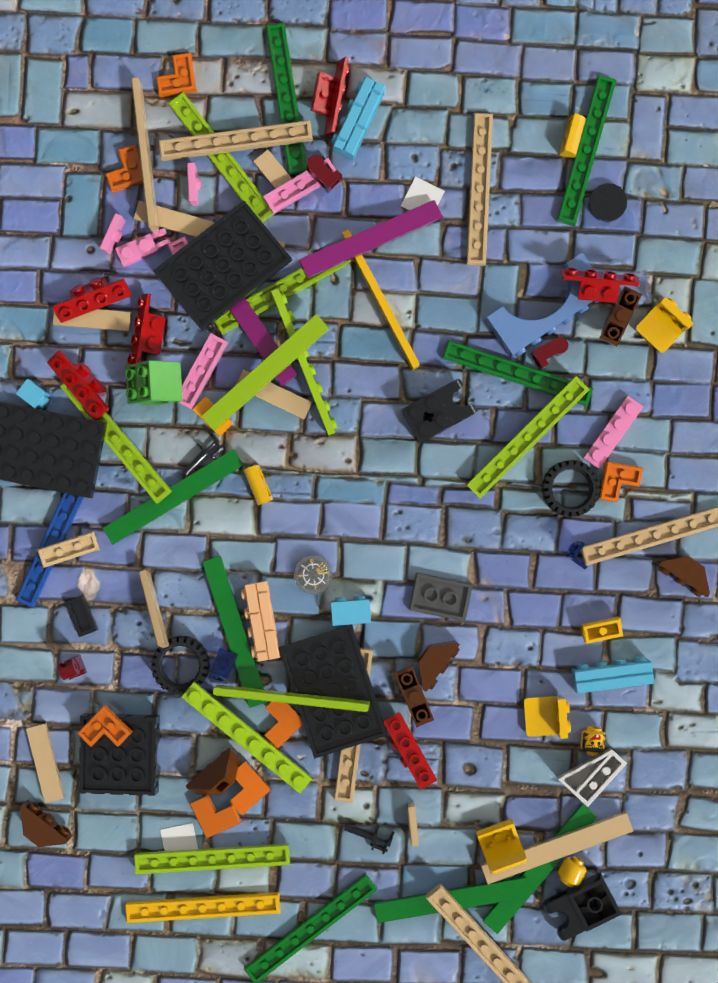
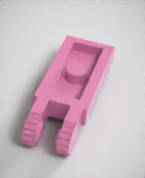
(141, 248)

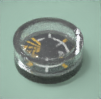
(313, 574)

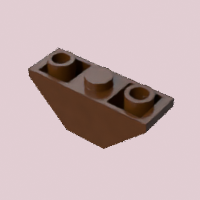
(620, 316)
(687, 573)
(434, 661)
(414, 696)
(217, 775)
(42, 827)

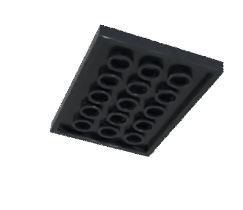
(223, 265)
(50, 449)
(333, 667)

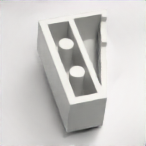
(593, 775)

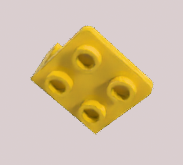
(664, 324)
(546, 716)
(501, 846)

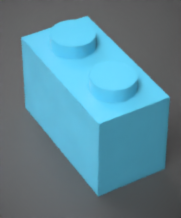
(350, 611)

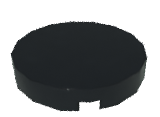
(607, 202)

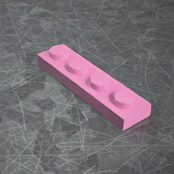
(293, 190)
(202, 370)
(613, 432)

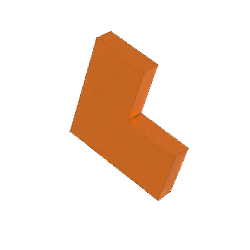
(181, 81)
(131, 172)
(616, 474)
(288, 722)
(106, 723)
(253, 788)
(212, 820)

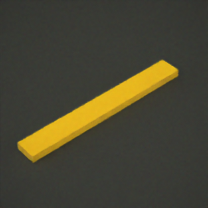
(384, 308)
(202, 907)

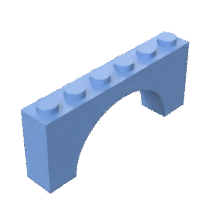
(519, 333)

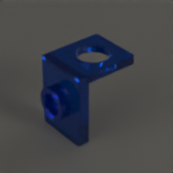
(573, 551)
(223, 665)

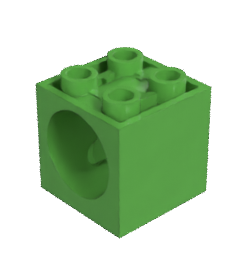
(153, 383)

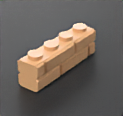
(262, 621)

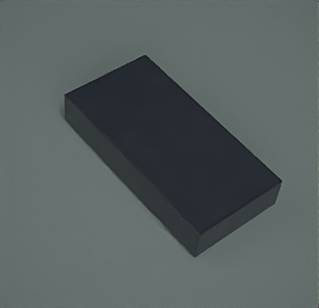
(81, 615)

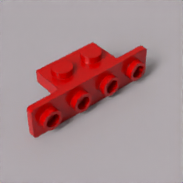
(328, 95)
(599, 286)
(91, 297)
(147, 333)
(80, 383)
(409, 749)

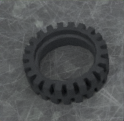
(592, 480)
(157, 660)

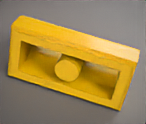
(572, 136)
(258, 484)
(601, 630)

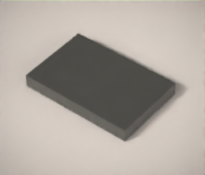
(440, 597)

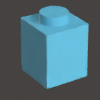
(33, 394)

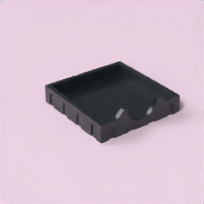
(125, 768)

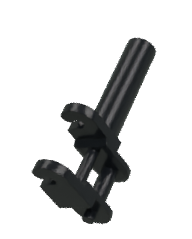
(203, 454)
(370, 836)

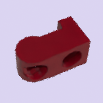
(322, 174)
(553, 348)
(71, 668)

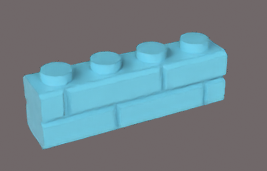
(358, 118)
(612, 675)

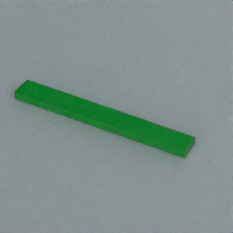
(286, 93)
(586, 150)
(508, 370)
(180, 493)
(233, 626)
(466, 896)
(504, 911)
(310, 928)

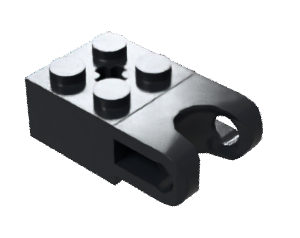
(442, 409)
(579, 908)

